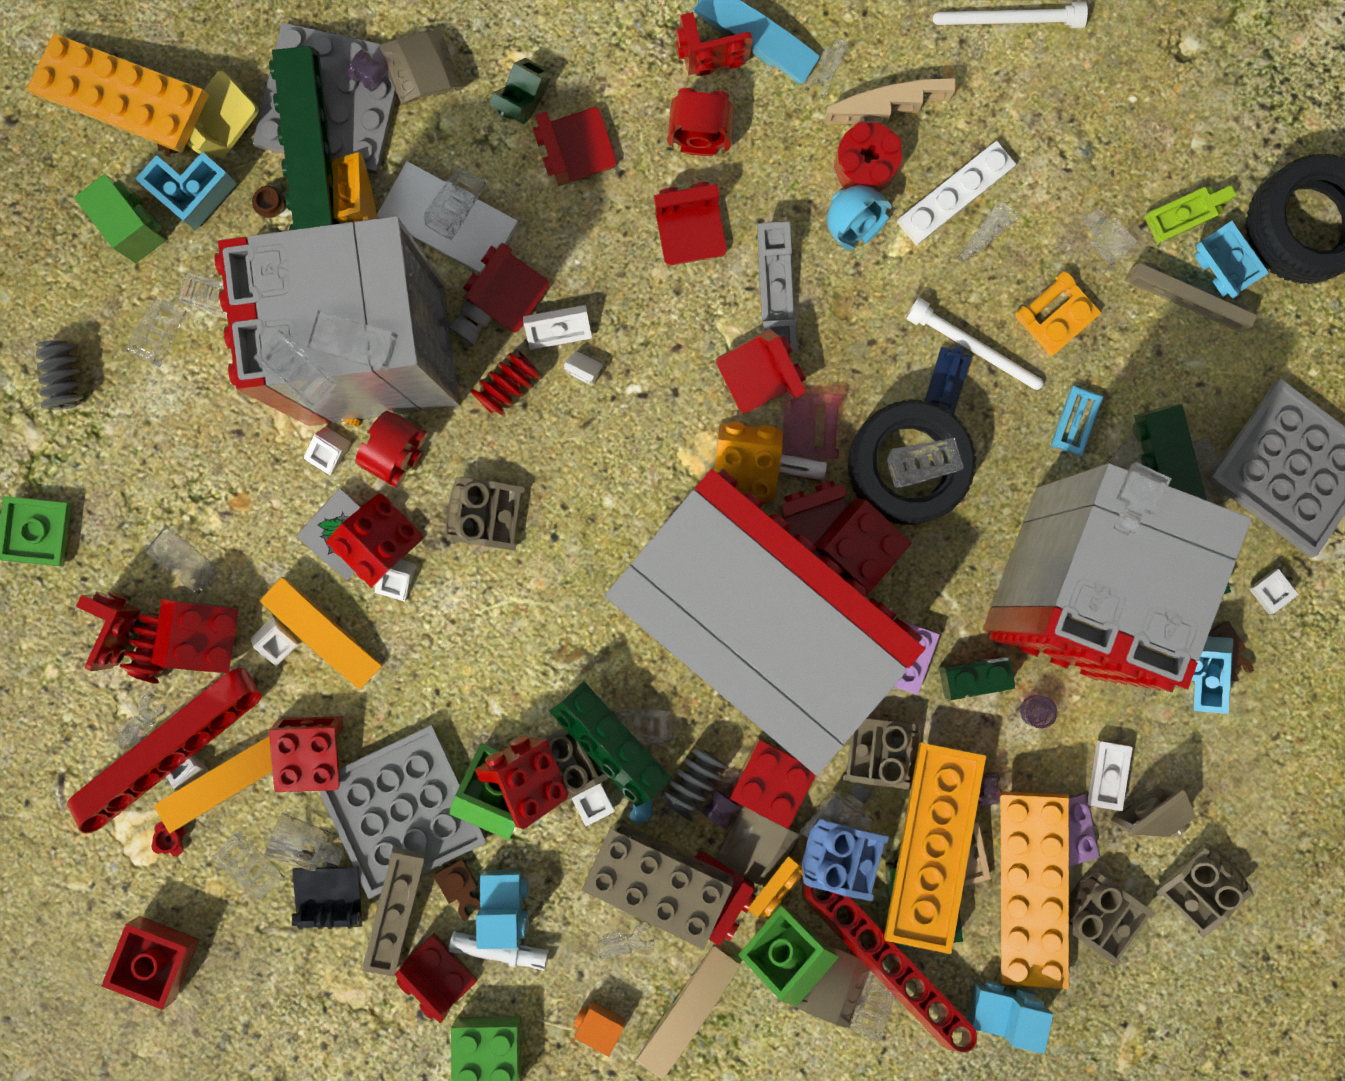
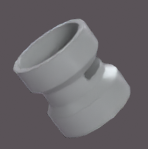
(466, 329)

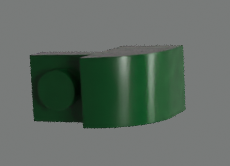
(522, 91)

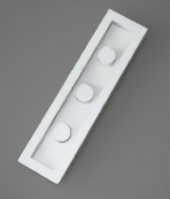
(956, 193)

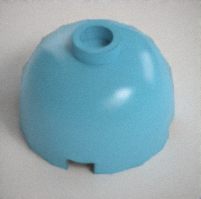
(856, 215)

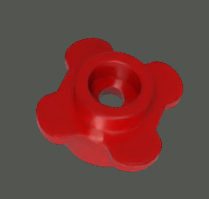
(160, 843)

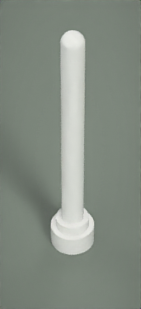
(1072, 15)
(923, 314)

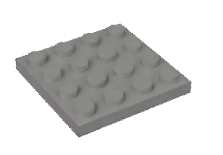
(355, 115)
(1288, 468)
(400, 802)

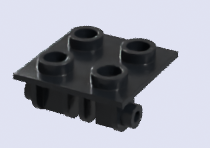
(327, 898)

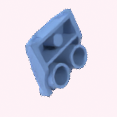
(842, 859)

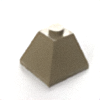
(1157, 813)

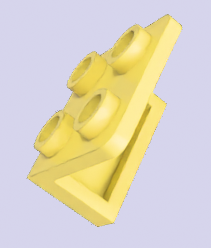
(223, 117)

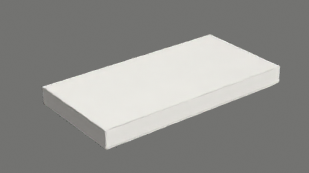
(483, 226)

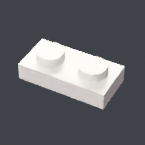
(557, 327)
(1109, 775)

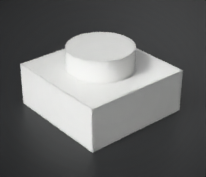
(1273, 591)
(593, 804)

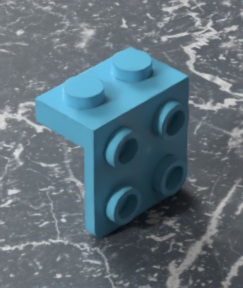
(1230, 260)

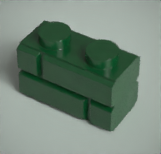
(977, 677)

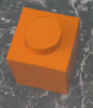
(598, 1027)

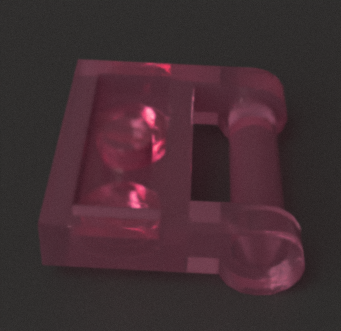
(799, 425)

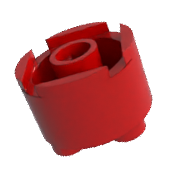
(700, 122)
(872, 141)
(391, 448)

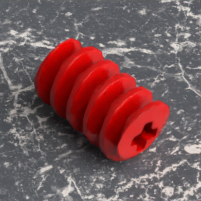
(506, 383)
(141, 665)

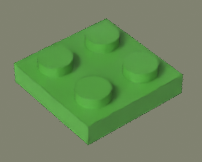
(34, 531)

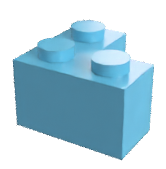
(193, 193)
(1214, 676)
(501, 913)
(1010, 1014)

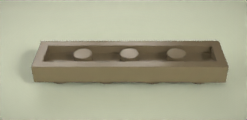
(1203, 301)
(393, 911)

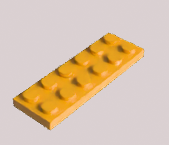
(118, 92)
(935, 848)
(1035, 889)

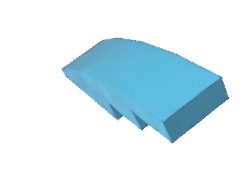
(769, 42)

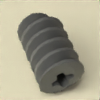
(58, 374)
(693, 782)

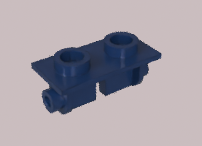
(948, 378)

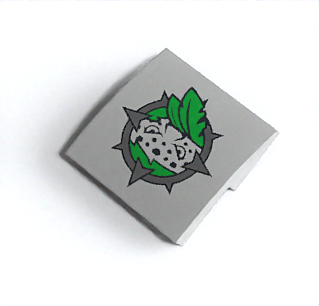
(323, 525)

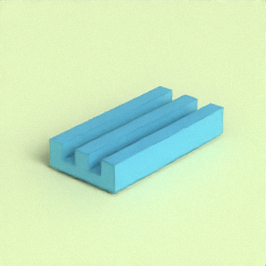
(1063, 420)

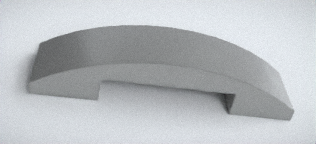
(776, 279)

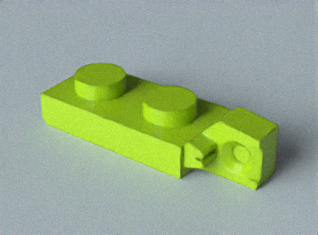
(1187, 212)

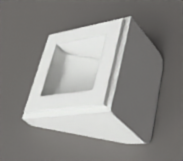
(583, 368)
(327, 450)
(397, 581)
(274, 641)
(187, 772)

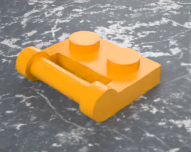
(1065, 321)
(777, 888)

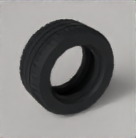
(1269, 227)
(925, 418)

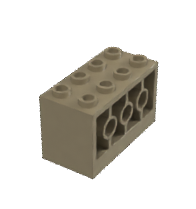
(659, 884)

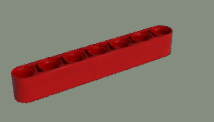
(163, 750)
(902, 971)

